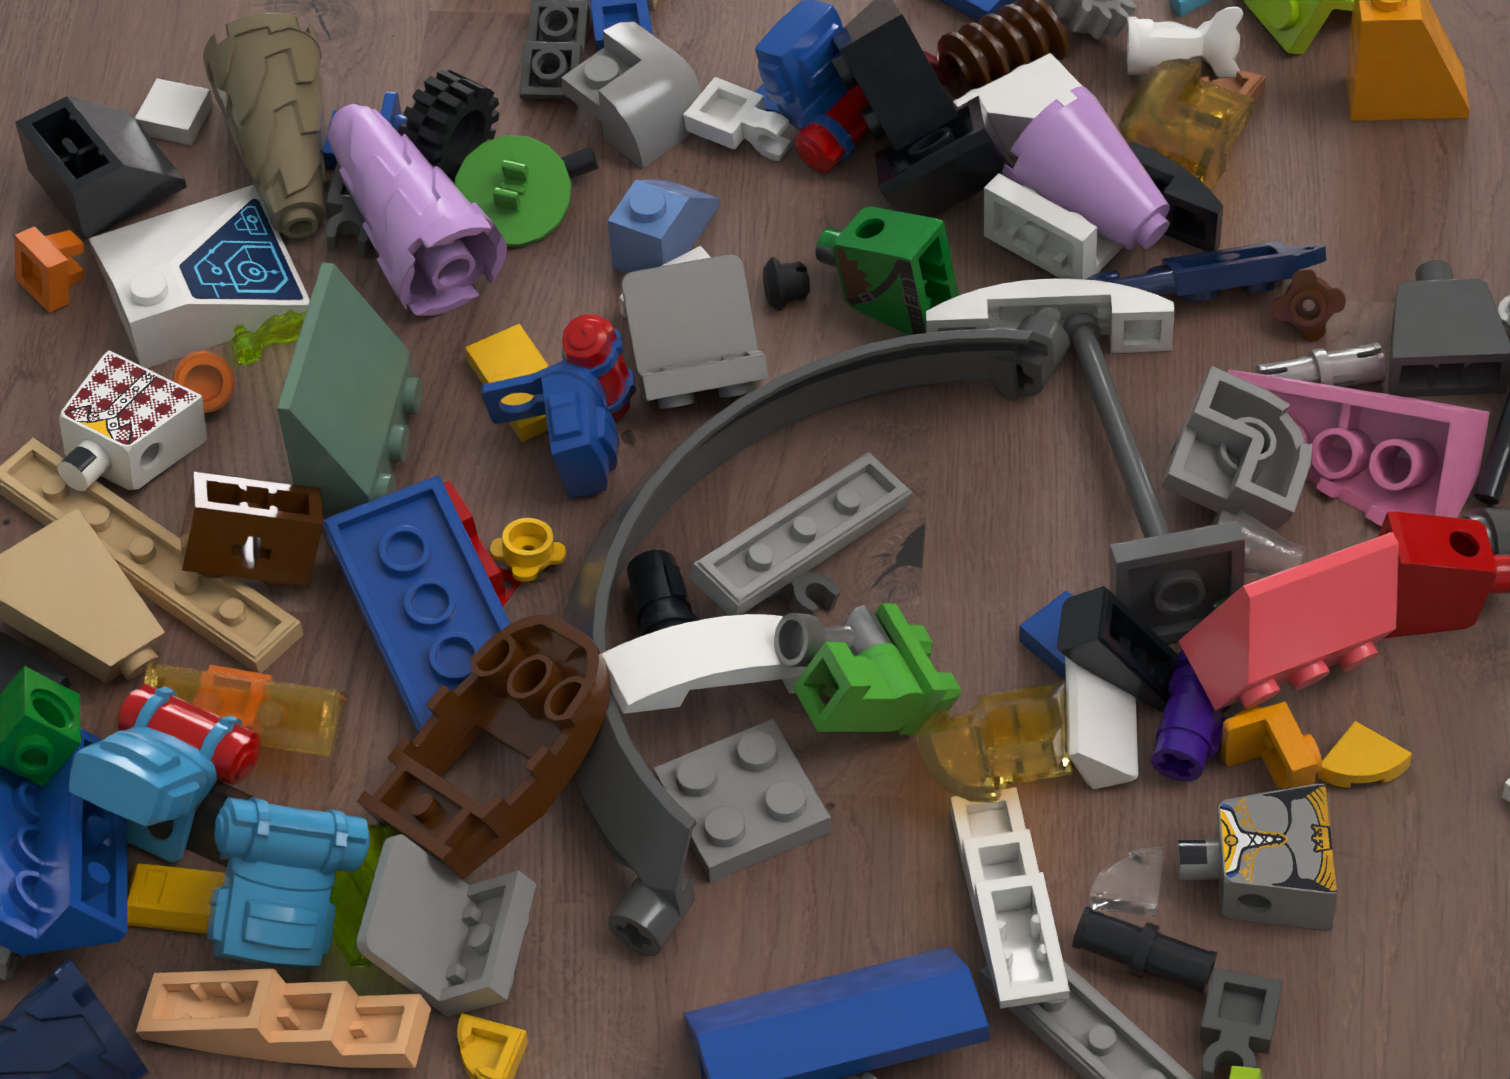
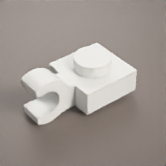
(733, 113)

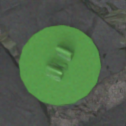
(518, 187)

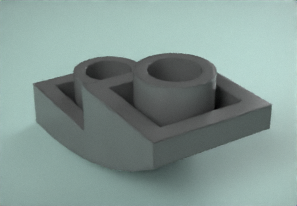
(553, 46)

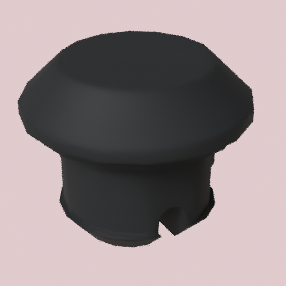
(785, 282)

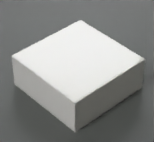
(174, 111)

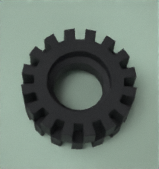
(450, 119)

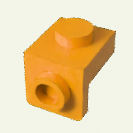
(1276, 738)

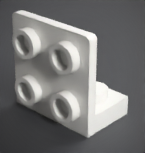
(1043, 231)

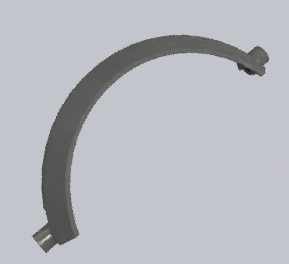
(621, 795)

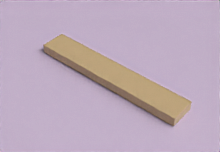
(150, 557)

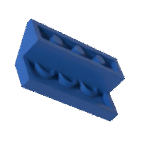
(59, 865)
(842, 1022)

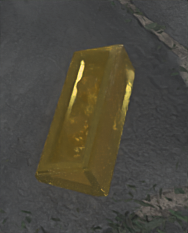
(280, 712)

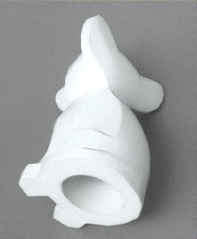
(1213, 41)

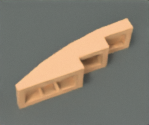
(282, 1022)

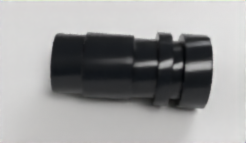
(658, 592)

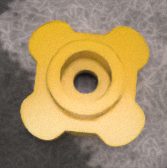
(527, 548)

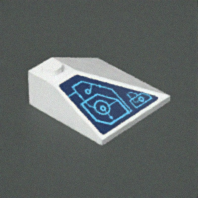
(198, 275)

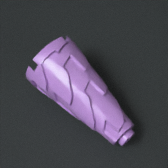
(415, 216)

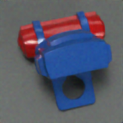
(807, 87)
(580, 403)

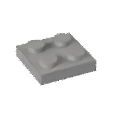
(745, 799)

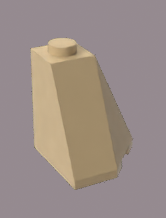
(77, 601)

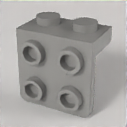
(692, 330)
(442, 934)

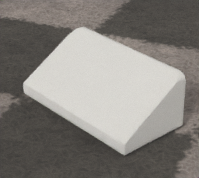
(1100, 729)

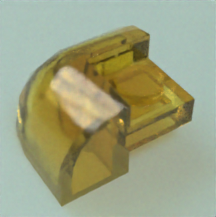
(1186, 118)
(999, 742)

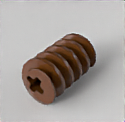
(1000, 45)

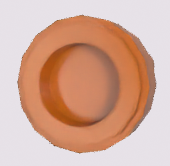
(206, 375)

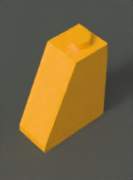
(1402, 64)

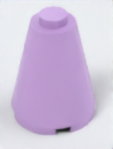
(1089, 169)

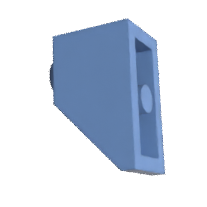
(657, 223)

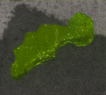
(282, 329)

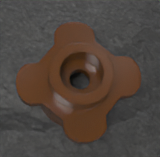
(1308, 286)

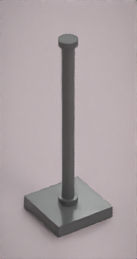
(1165, 575)

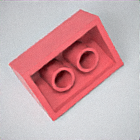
(1297, 625)

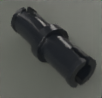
(1144, 949)

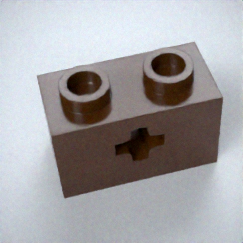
(251, 529)

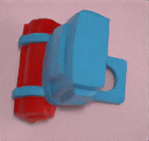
(162, 765)

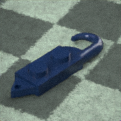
(1205, 273)

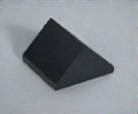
(943, 164)

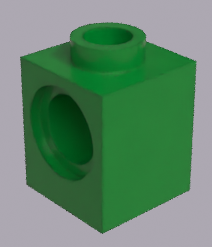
(38, 726)

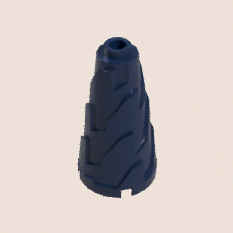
(65, 1034)

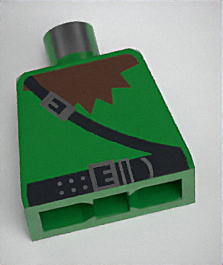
(891, 266)

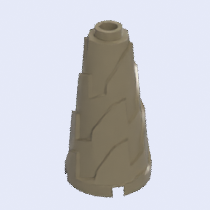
(274, 109)

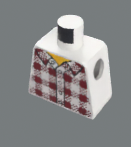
(127, 425)

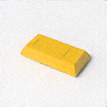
(171, 897)

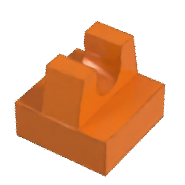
(47, 267)

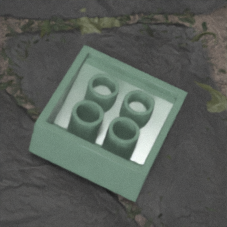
(347, 398)

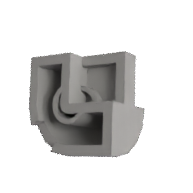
(635, 91)
(1239, 452)

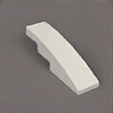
(1009, 901)

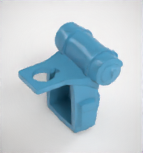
(280, 881)

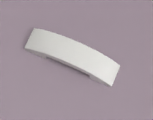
(1127, 314)
(699, 654)

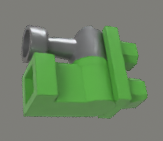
(868, 667)

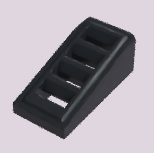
(1115, 645)

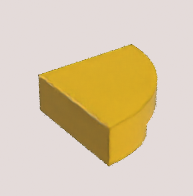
(1363, 758)
(490, 1048)

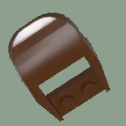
(530, 688)

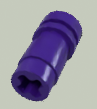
(1188, 727)

